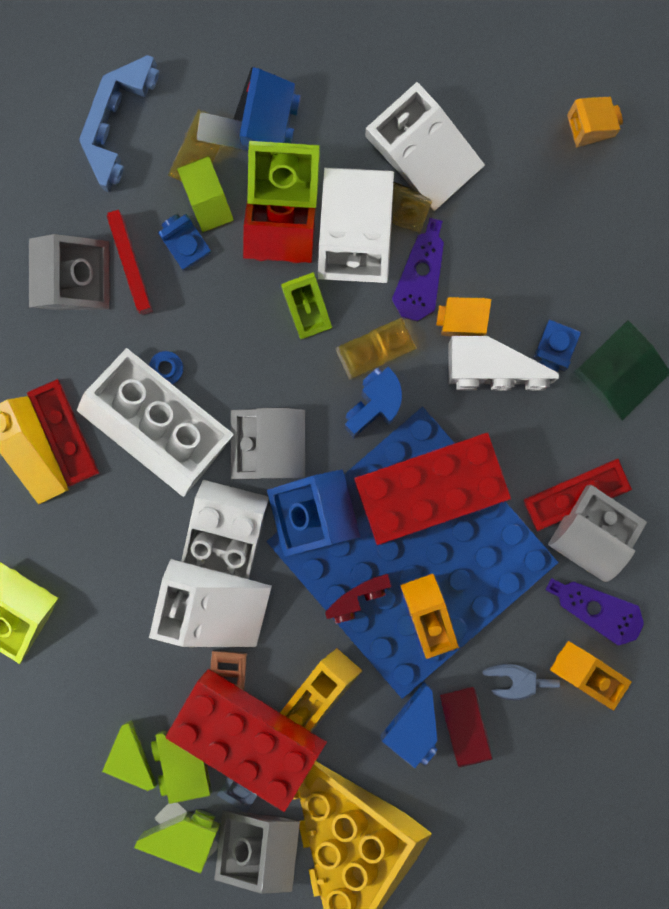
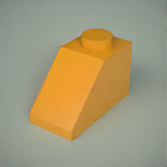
(594, 120)
(464, 316)
(429, 616)
(590, 675)

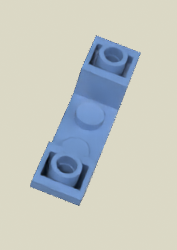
(133, 77)

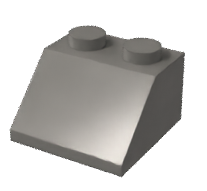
(68, 273)
(257, 851)

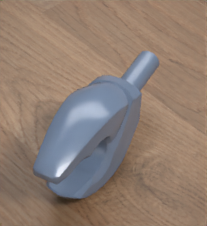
(523, 681)

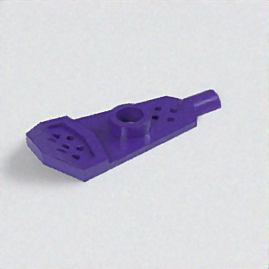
(416, 285)
(610, 614)

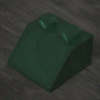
(623, 370)

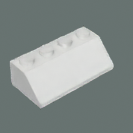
(154, 421)

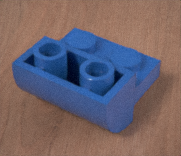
(384, 399)

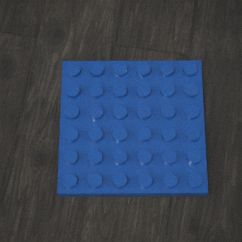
(477, 560)

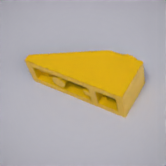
(28, 450)
(321, 690)

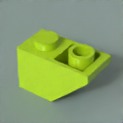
(183, 773)

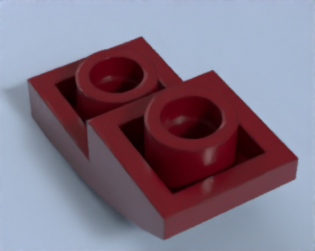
(348, 603)
(466, 727)

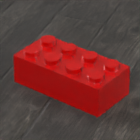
(432, 488)
(245, 739)

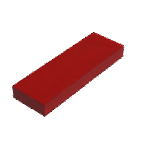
(129, 262)
(63, 433)
(558, 501)

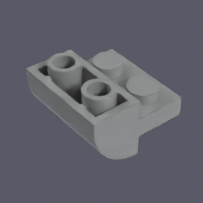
(268, 443)
(598, 534)

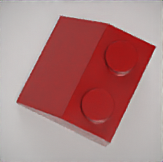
(278, 233)

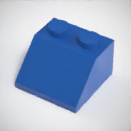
(268, 109)
(313, 512)
(413, 729)

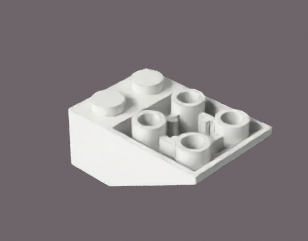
(424, 146)
(355, 225)
(487, 361)
(225, 529)
(208, 608)

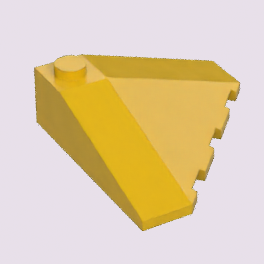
(355, 841)

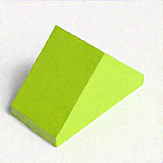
(205, 194)
(306, 305)
(128, 759)

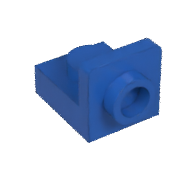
(183, 241)
(556, 346)

